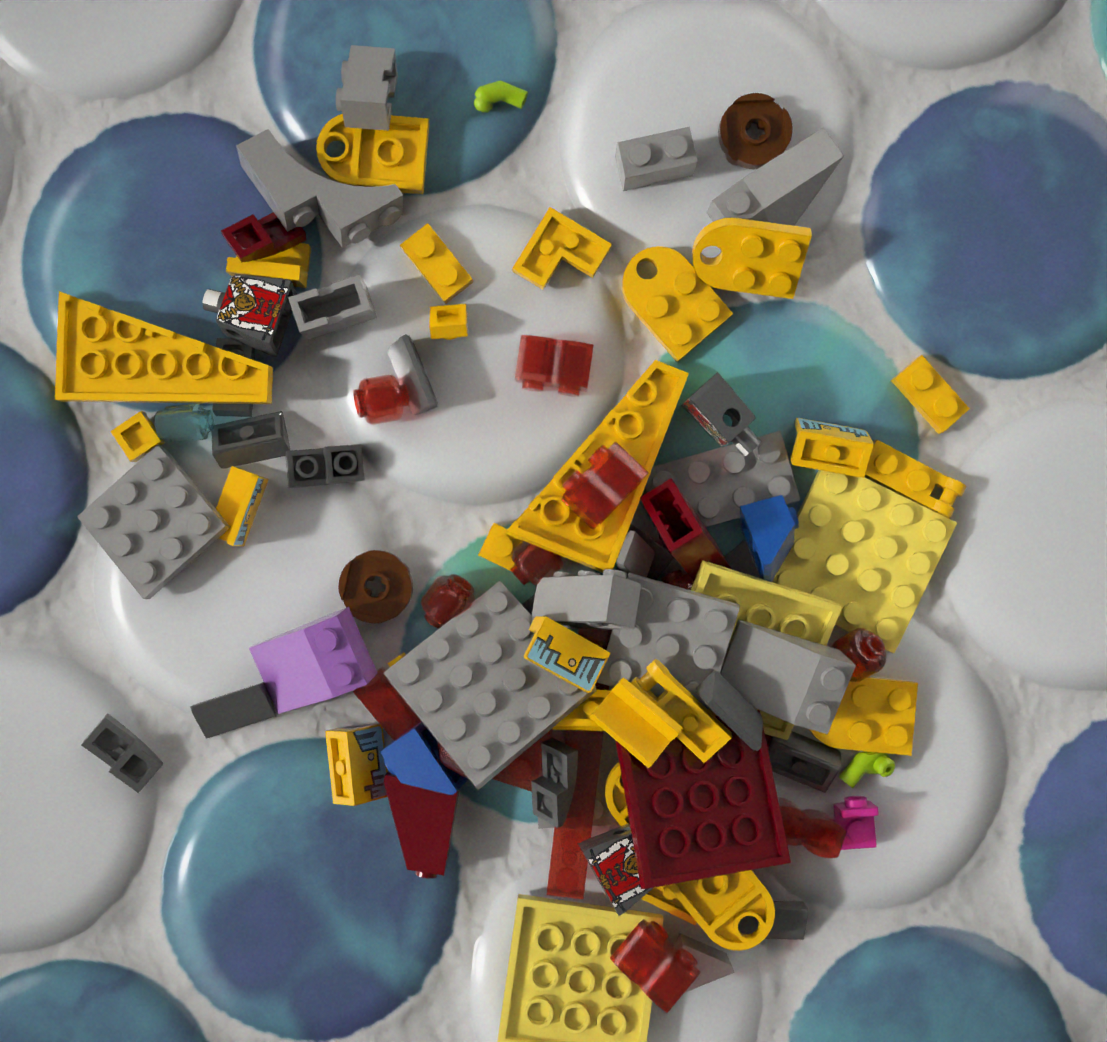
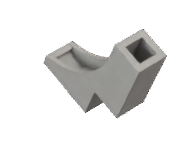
(300, 194)

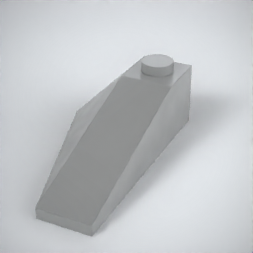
(783, 186)

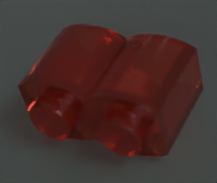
(554, 364)
(603, 485)
(812, 829)
(655, 964)

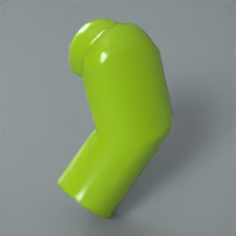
(499, 91)
(867, 763)

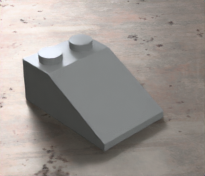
(787, 675)

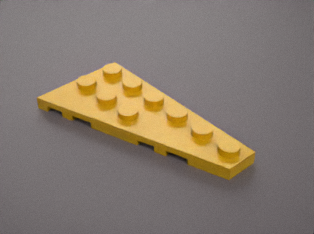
(130, 360)
(639, 428)

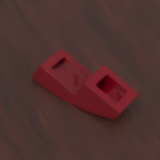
(261, 238)

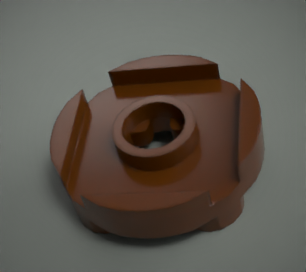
(768, 116)
(365, 568)

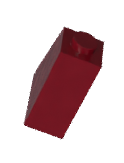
(682, 528)
(423, 825)

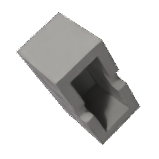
(367, 83)
(656, 158)
(332, 307)

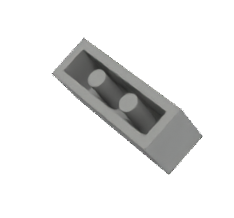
(588, 600)

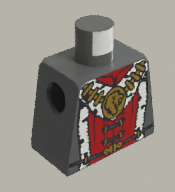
(253, 310)
(710, 405)
(615, 866)

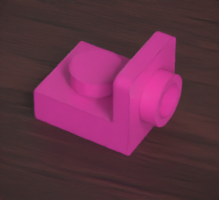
(857, 819)

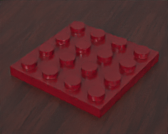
(700, 816)

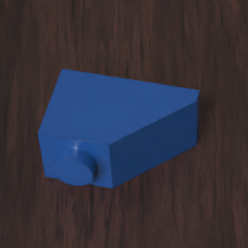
(768, 533)
(417, 762)

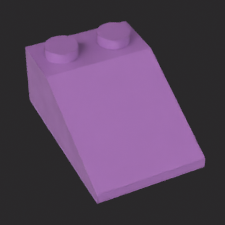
(314, 662)

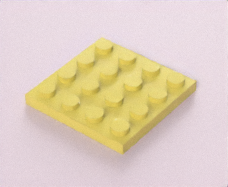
(865, 553)
(773, 608)
(563, 975)

